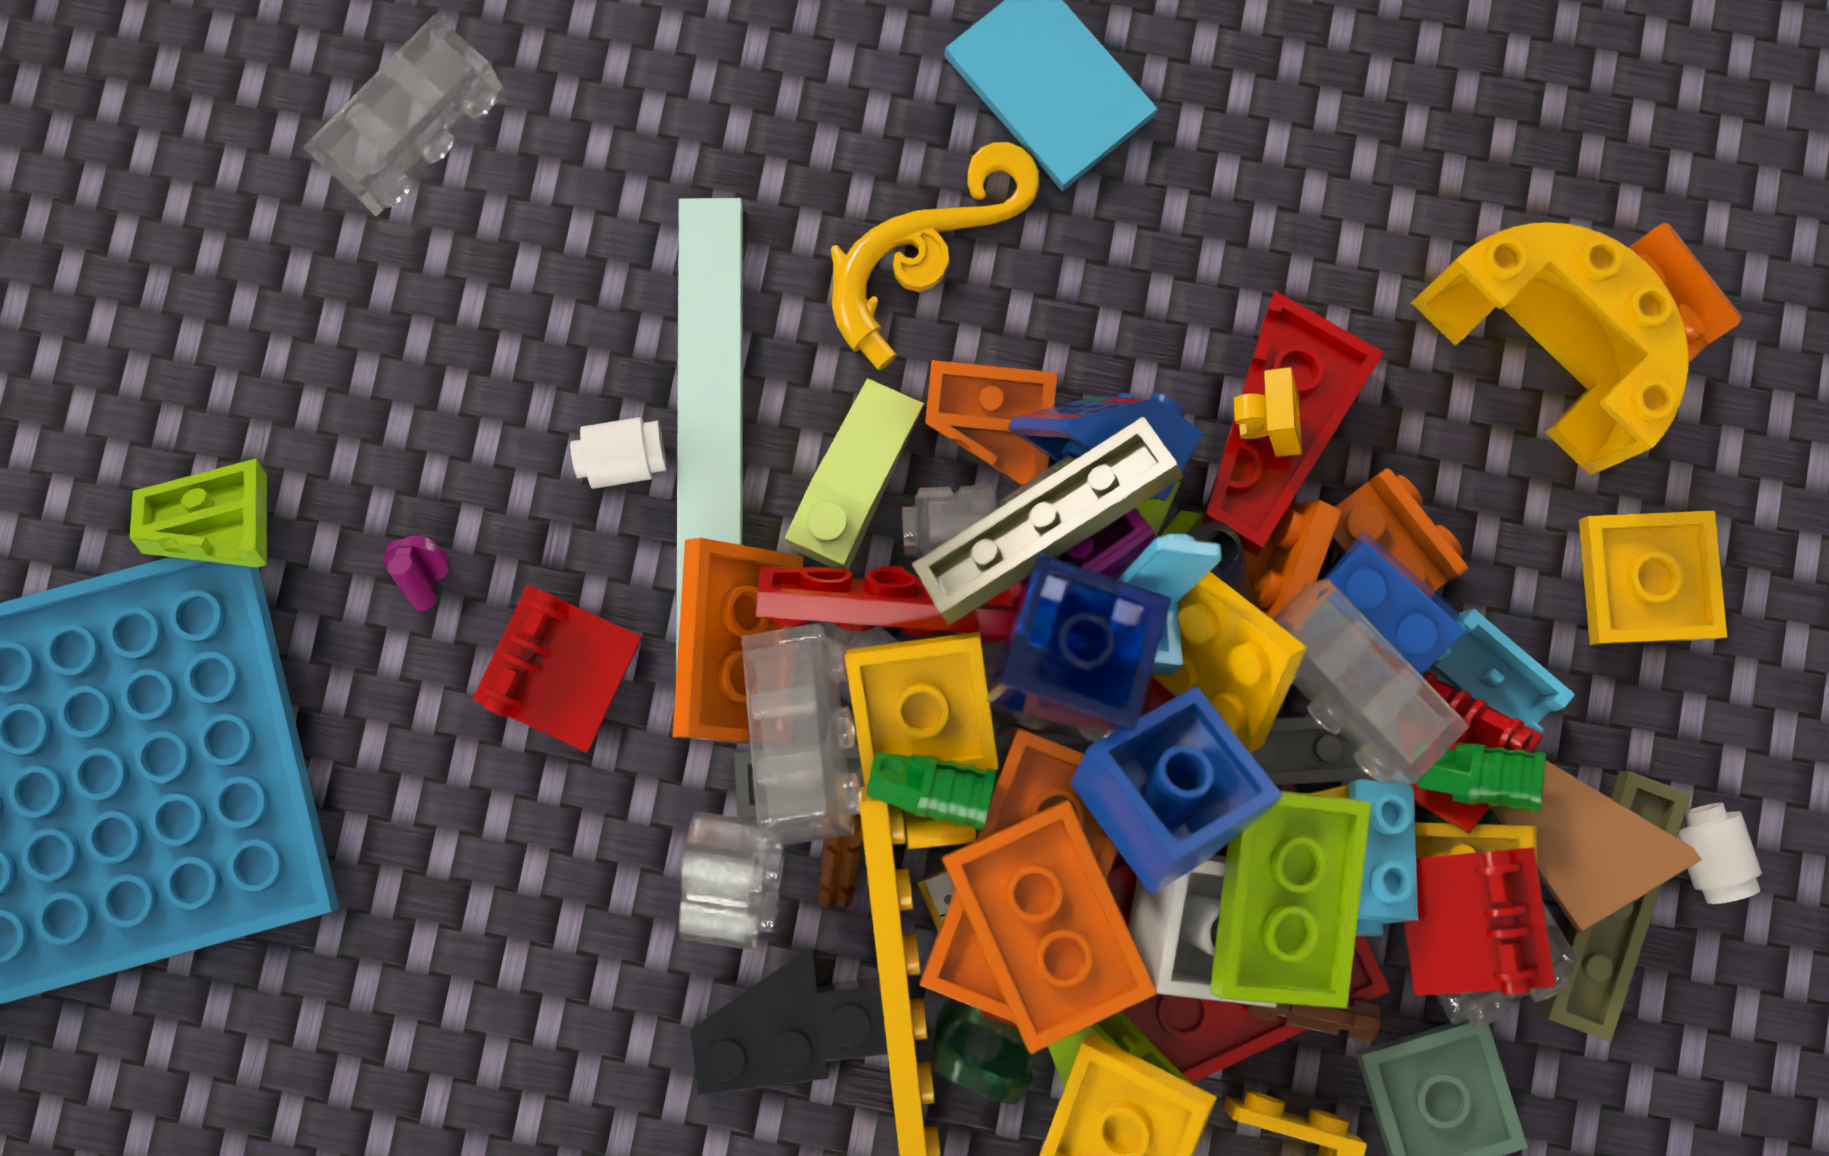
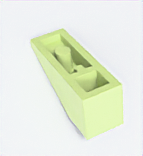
(853, 476)

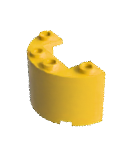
(1590, 310)

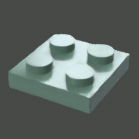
(1442, 1094)

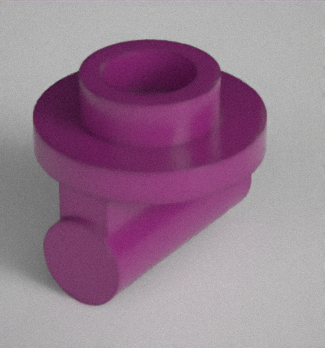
(415, 567)

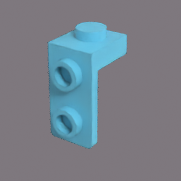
(1172, 568)
(1390, 856)

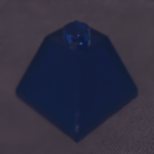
(1079, 648)

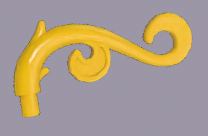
(920, 228)

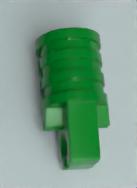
(1489, 776)
(933, 787)

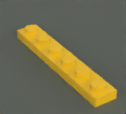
(896, 961)

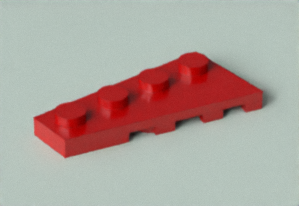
(1329, 372)
(882, 599)

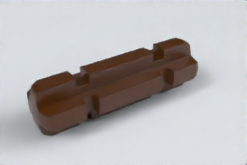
(840, 867)
(1359, 1019)

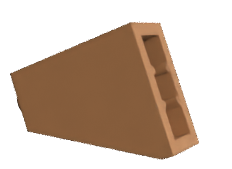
(1595, 850)

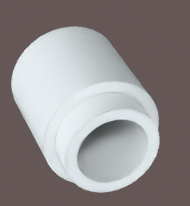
(618, 452)
(1726, 852)

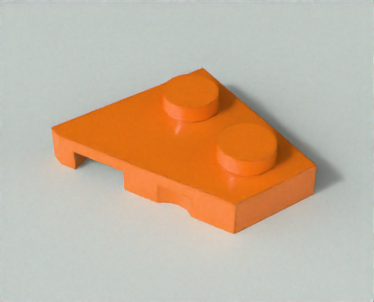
(977, 405)

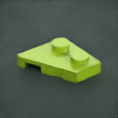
(205, 516)

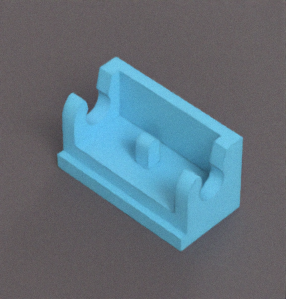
(1500, 673)

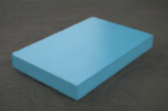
(1050, 85)

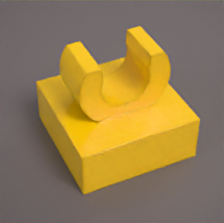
(1272, 414)

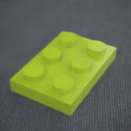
(1292, 903)

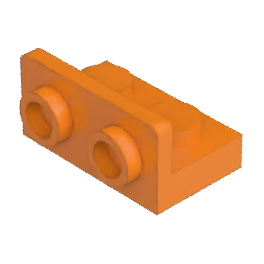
(1700, 301)
(1392, 515)
(1291, 555)

